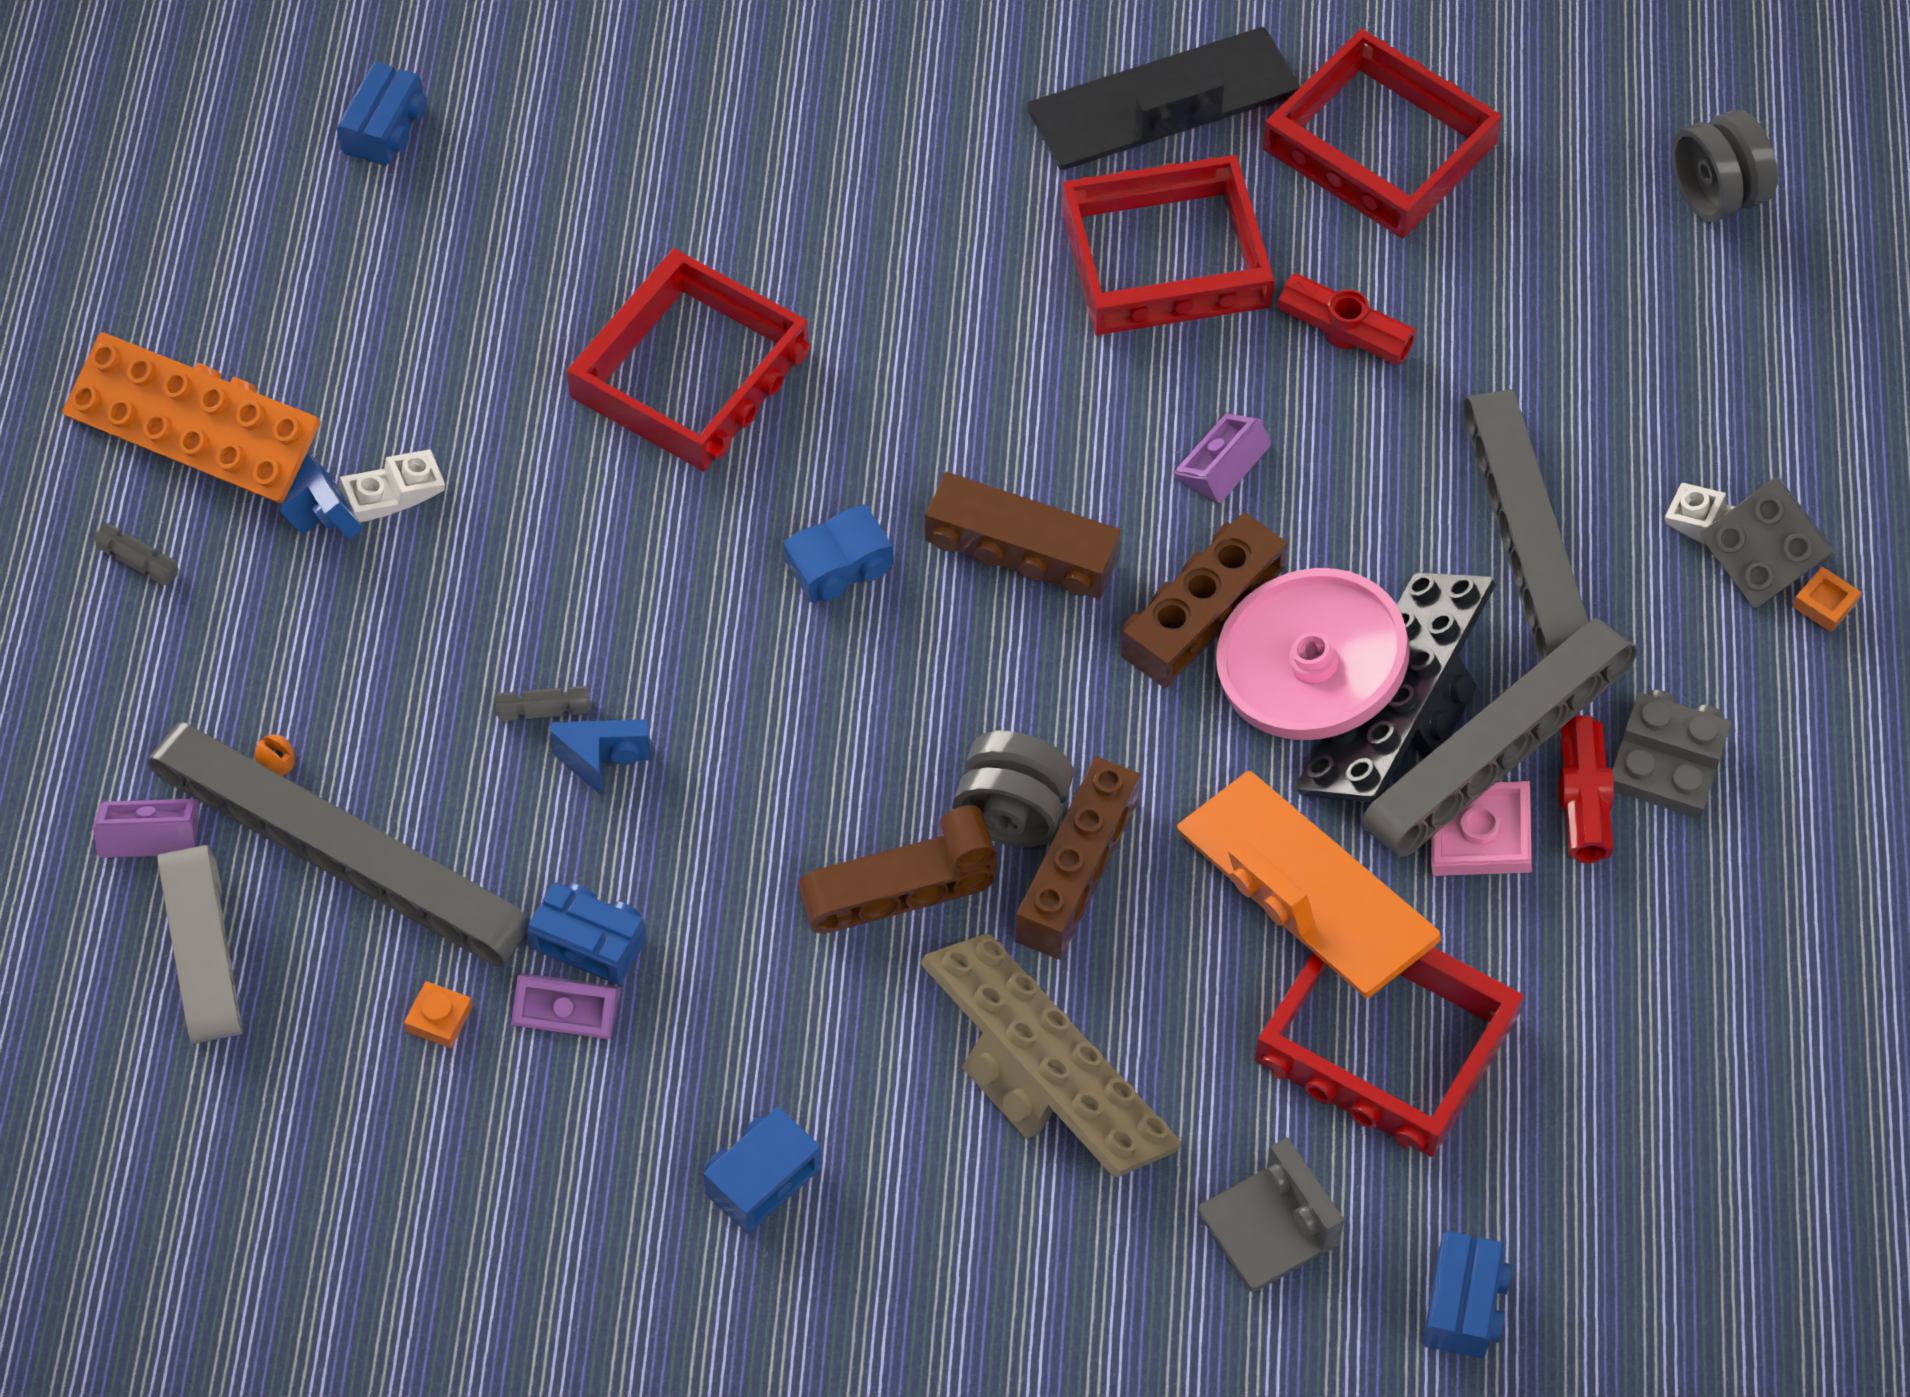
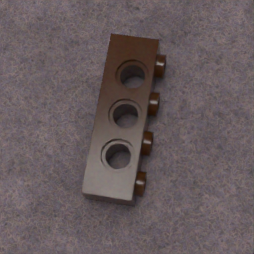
(1167, 652)
(1077, 858)

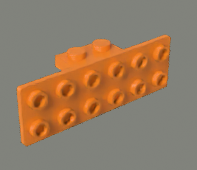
(192, 416)
(1309, 884)

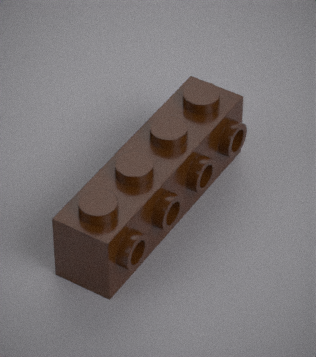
(1022, 535)

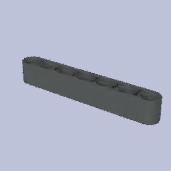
(1524, 519)
(1499, 737)

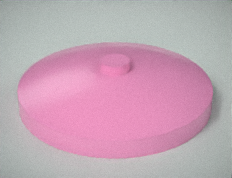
(1312, 654)

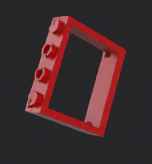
(1352, 181)
(1179, 299)
(618, 338)
(1364, 1101)

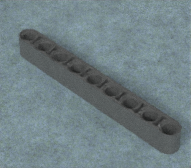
(340, 844)

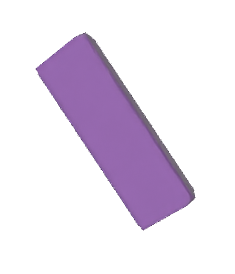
(1224, 456)
(145, 827)
(565, 1005)

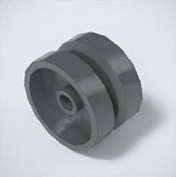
(1724, 165)
(1016, 786)

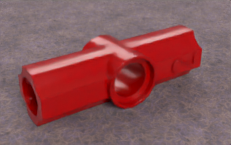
(1347, 319)
(1585, 789)

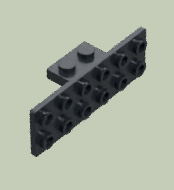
(1162, 98)
(1428, 704)

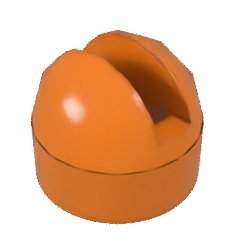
(270, 759)

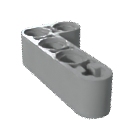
(200, 943)

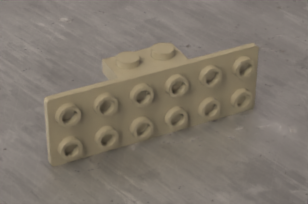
(1040, 1063)

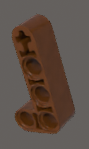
(904, 877)

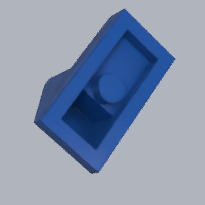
(318, 499)
(588, 744)

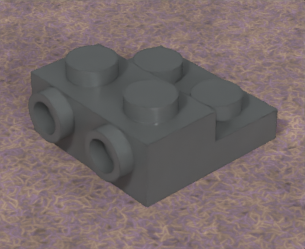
(1670, 752)

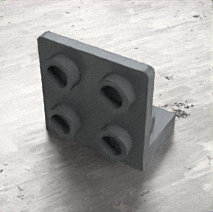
(1767, 542)
(1273, 1219)

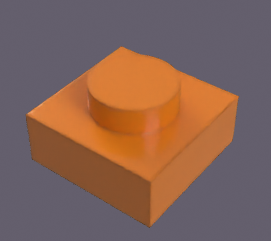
(1826, 599)
(438, 1014)

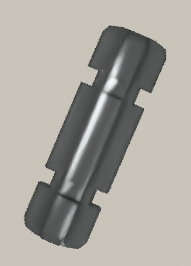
(136, 554)
(543, 703)

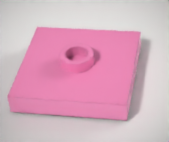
(1487, 835)

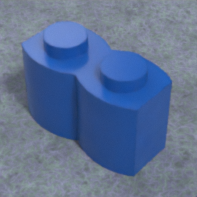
(838, 553)

